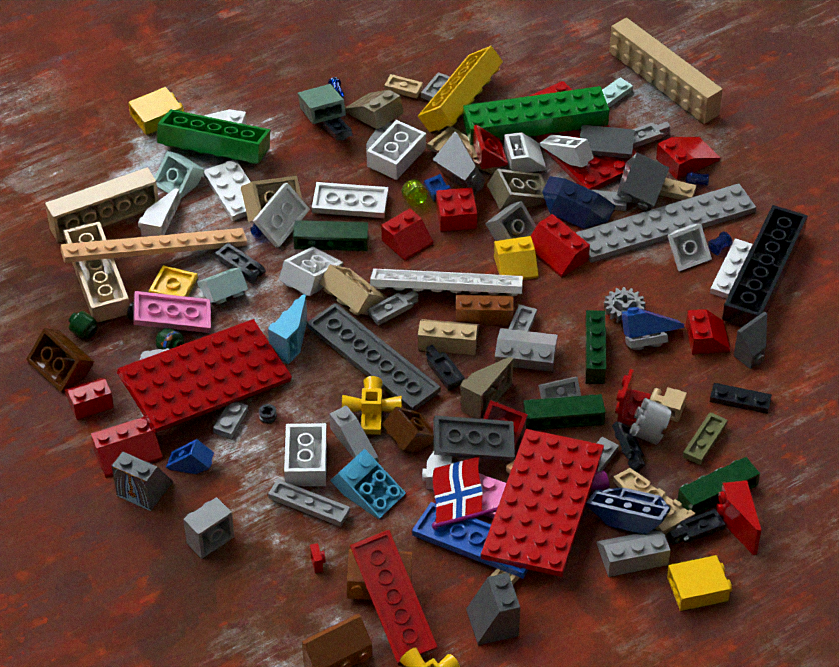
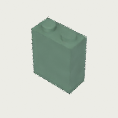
(321, 104)

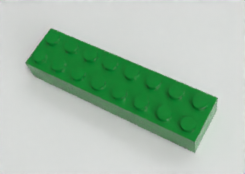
(538, 113)

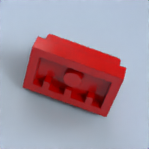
(629, 400)

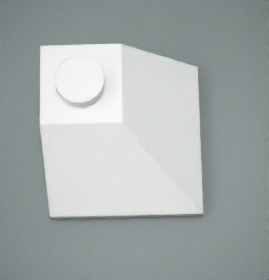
(689, 246)

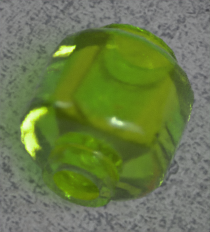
(414, 191)

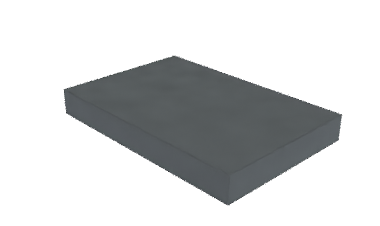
(609, 141)

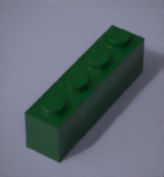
(331, 235)
(595, 347)
(564, 412)
(704, 492)

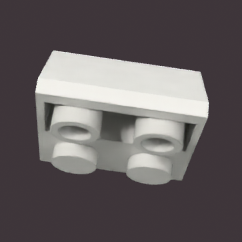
(523, 153)

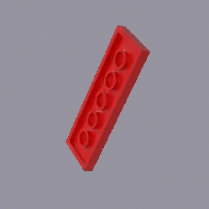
(393, 595)

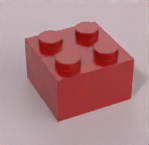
(456, 209)

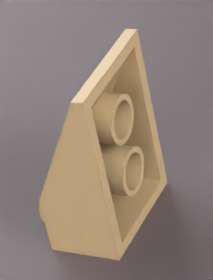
(258, 193)

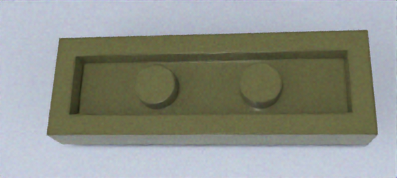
(705, 438)

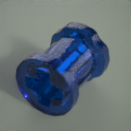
(716, 245)

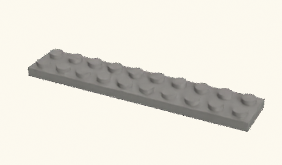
(658, 223)

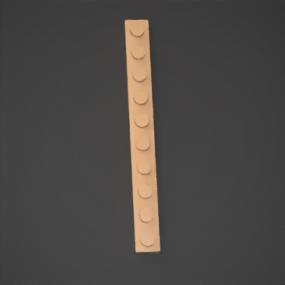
(152, 245)

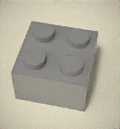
(209, 527)

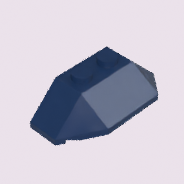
(576, 203)
(629, 509)

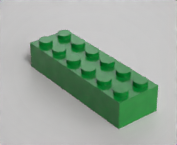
(213, 136)

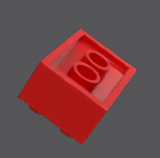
(685, 155)
(739, 514)

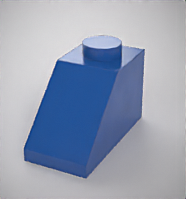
(191, 458)

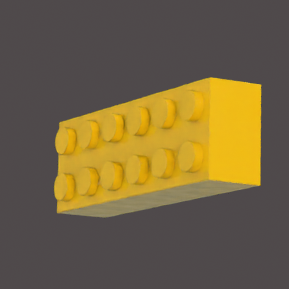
(460, 89)

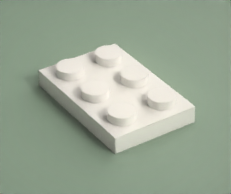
(279, 215)

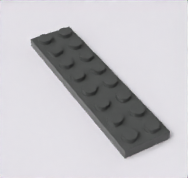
(373, 356)

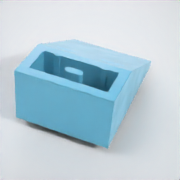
(288, 331)
(368, 485)

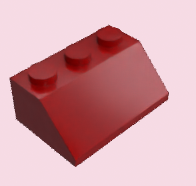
(559, 246)
(130, 437)

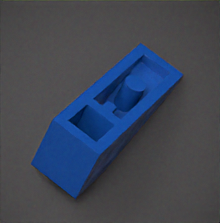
(642, 322)

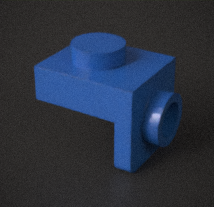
(434, 184)

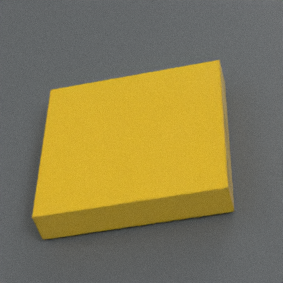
(173, 282)

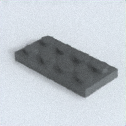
(473, 438)

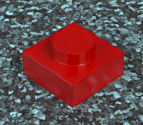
(317, 558)

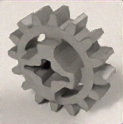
(621, 301)

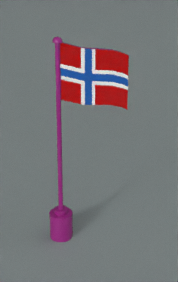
(460, 491)

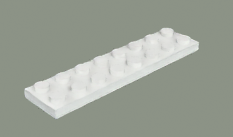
(446, 281)

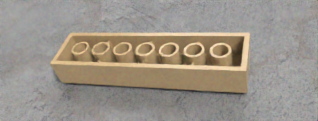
(665, 70)

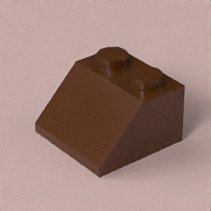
(409, 430)

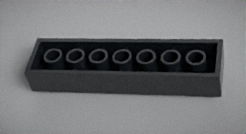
(765, 266)

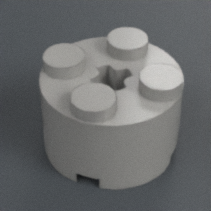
(650, 421)

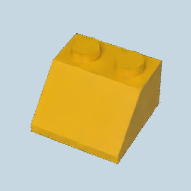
(516, 257)

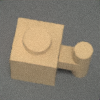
(673, 399)

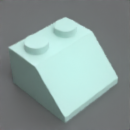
(178, 173)
(223, 285)

